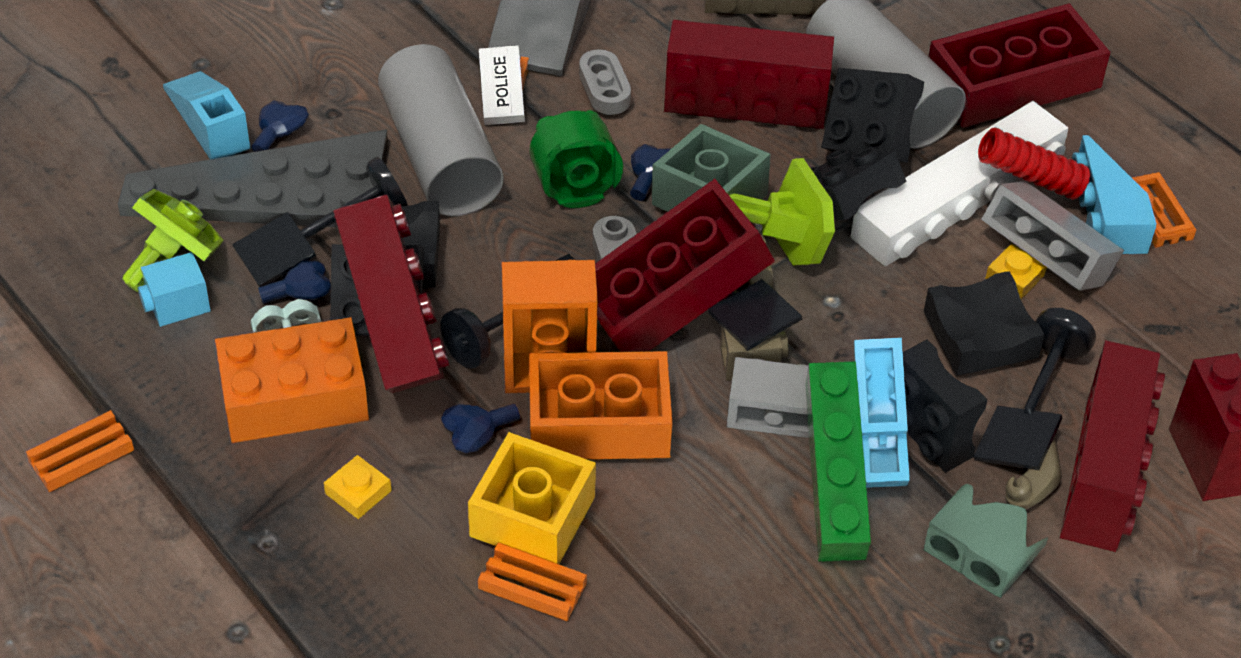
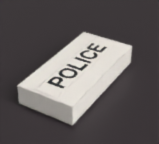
(501, 85)

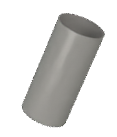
(872, 42)
(440, 130)

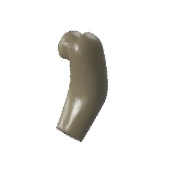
(1035, 484)

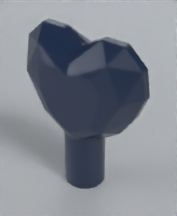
(278, 121)
(642, 165)
(302, 282)
(474, 426)

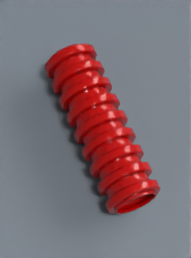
(1033, 163)

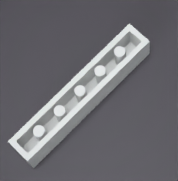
(946, 189)

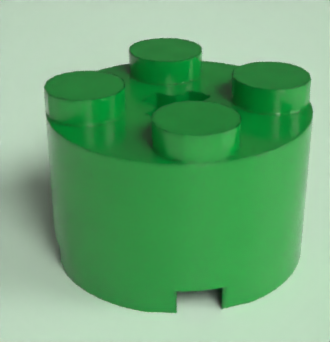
(575, 158)

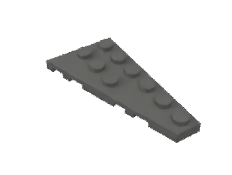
(265, 184)

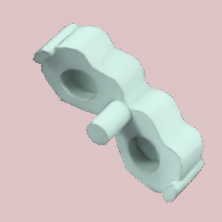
(294, 313)

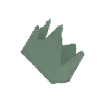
(982, 541)

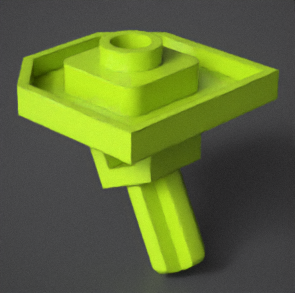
(795, 215)
(177, 227)

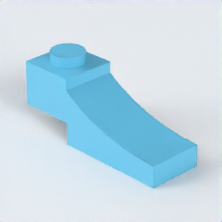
(882, 411)

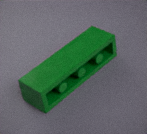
(837, 462)

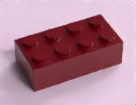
(1022, 61)
(748, 74)
(677, 269)
(389, 293)
(1113, 447)

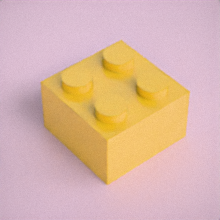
(532, 498)

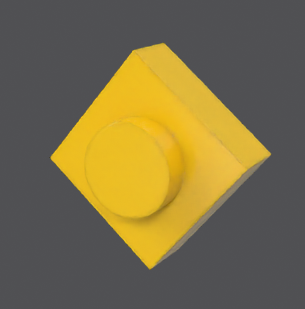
(1022, 266)
(357, 486)

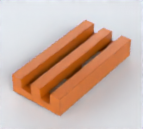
(1167, 200)
(76, 446)
(536, 575)

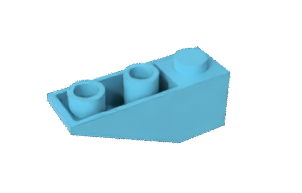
(210, 114)
(1115, 201)

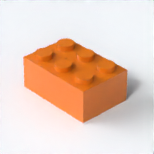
(546, 311)
(292, 380)
(602, 403)

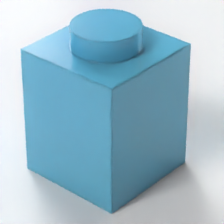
(174, 289)

